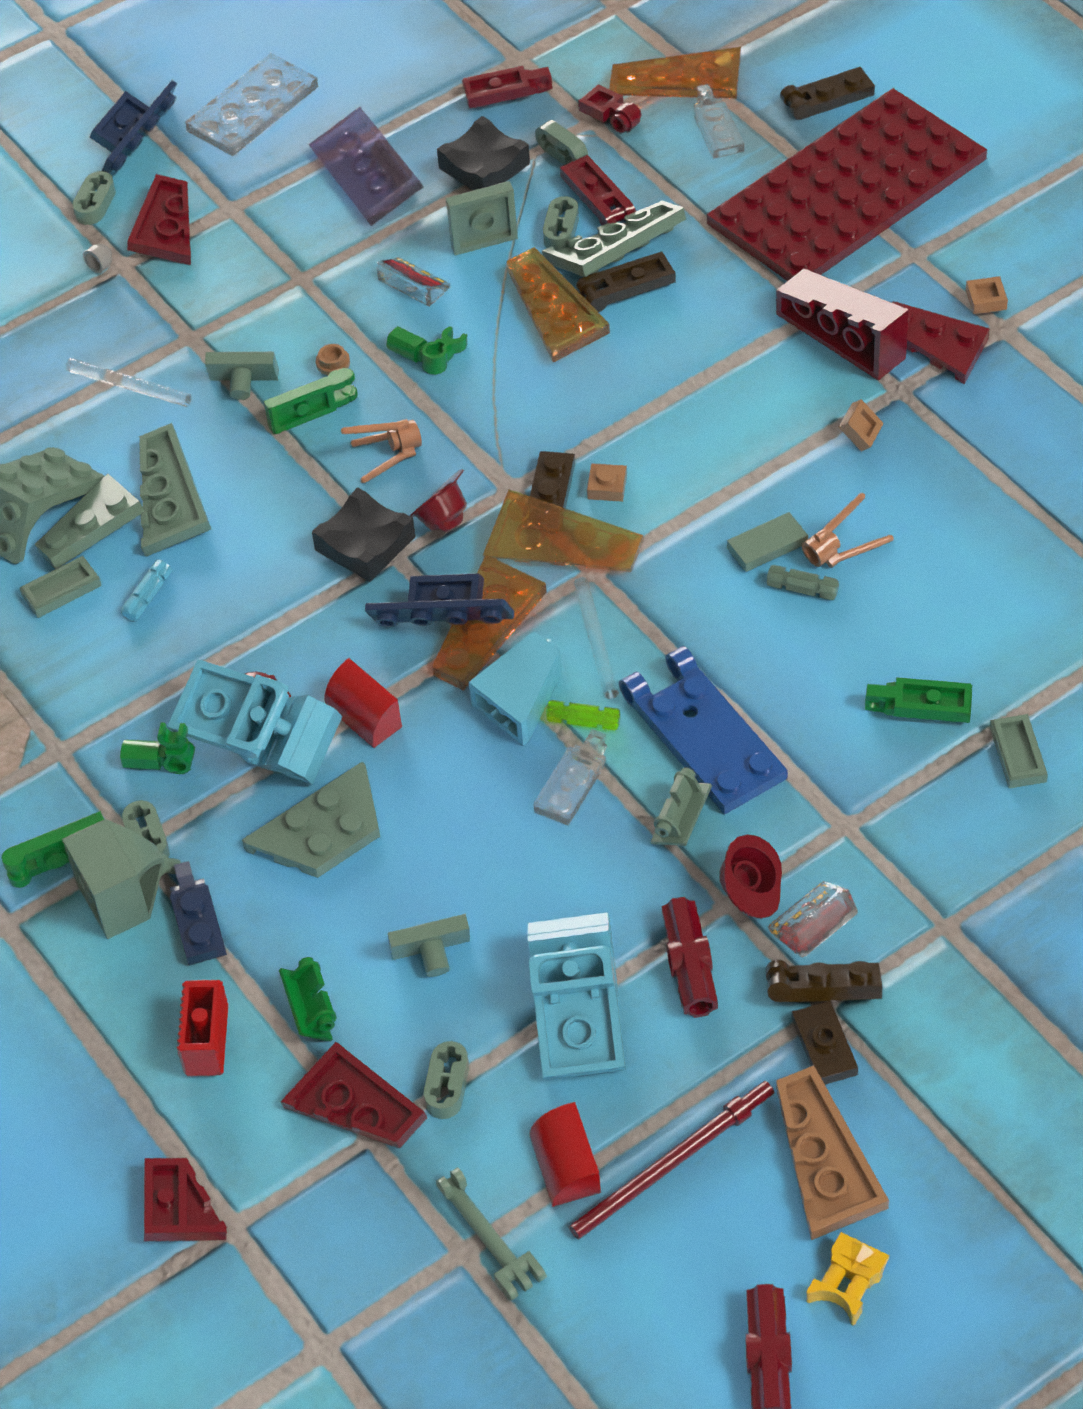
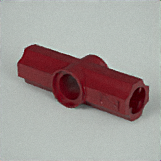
(689, 957)
(768, 1348)

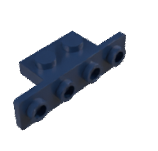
(126, 122)
(442, 598)

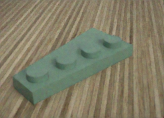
(615, 239)
(168, 493)

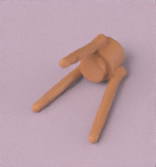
(401, 435)
(823, 545)

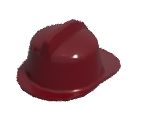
(444, 507)
(752, 876)

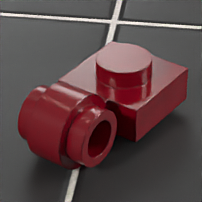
(604, 103)

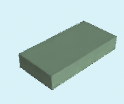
(767, 541)
(60, 586)
(1018, 751)

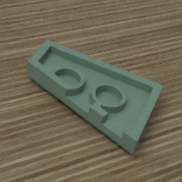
(89, 521)

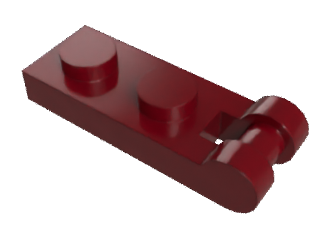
(596, 190)

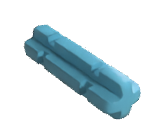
(146, 590)

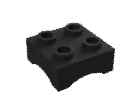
(483, 156)
(363, 535)

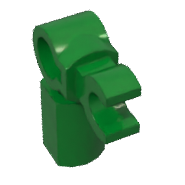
(433, 354)
(170, 751)

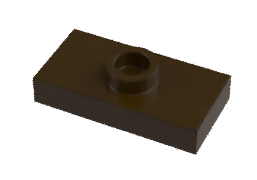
(825, 1042)

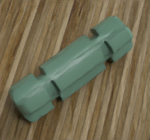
(802, 582)

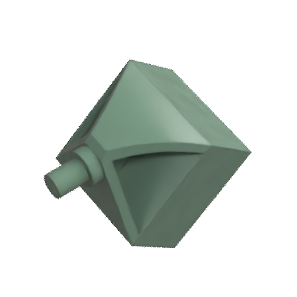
(117, 874)

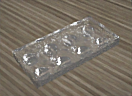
(251, 104)

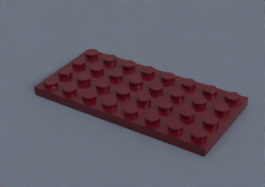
(846, 186)

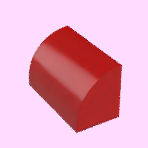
(363, 703)
(565, 1155)

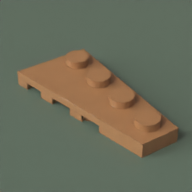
(828, 1162)

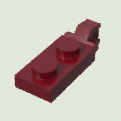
(505, 85)

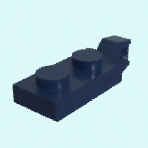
(196, 917)

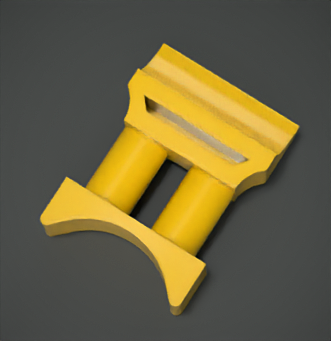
(856, 1262)

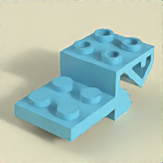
(256, 720)
(575, 996)

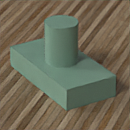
(241, 369)
(430, 941)

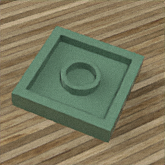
(482, 218)

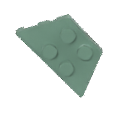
(322, 826)

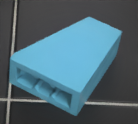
(518, 686)

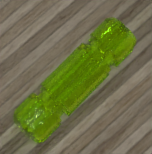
(583, 715)

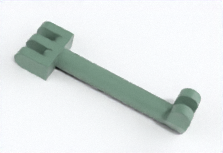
(512, 1267)

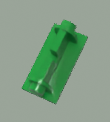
(310, 1008)

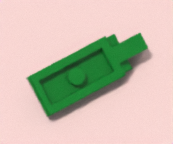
(921, 699)

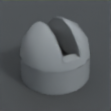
(98, 257)

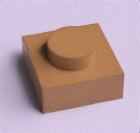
(986, 295)
(861, 425)
(607, 482)

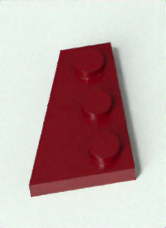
(163, 222)
(945, 340)
(355, 1099)

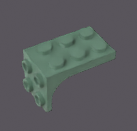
(31, 488)

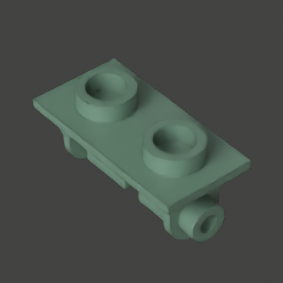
(681, 810)

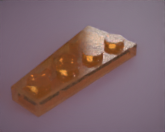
(680, 75)
(555, 306)
(551, 534)
(474, 643)

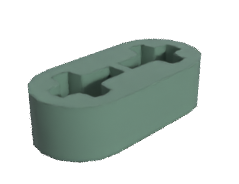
(560, 142)
(99, 199)
(555, 223)
(153, 830)
(455, 1080)

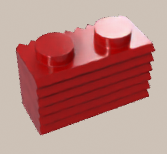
(202, 1027)

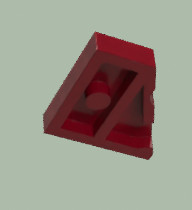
(177, 1204)

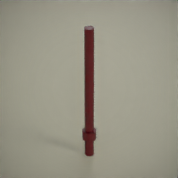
(734, 1112)

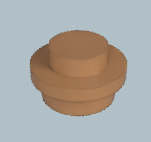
(331, 358)

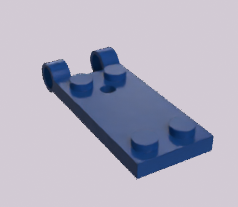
(713, 742)

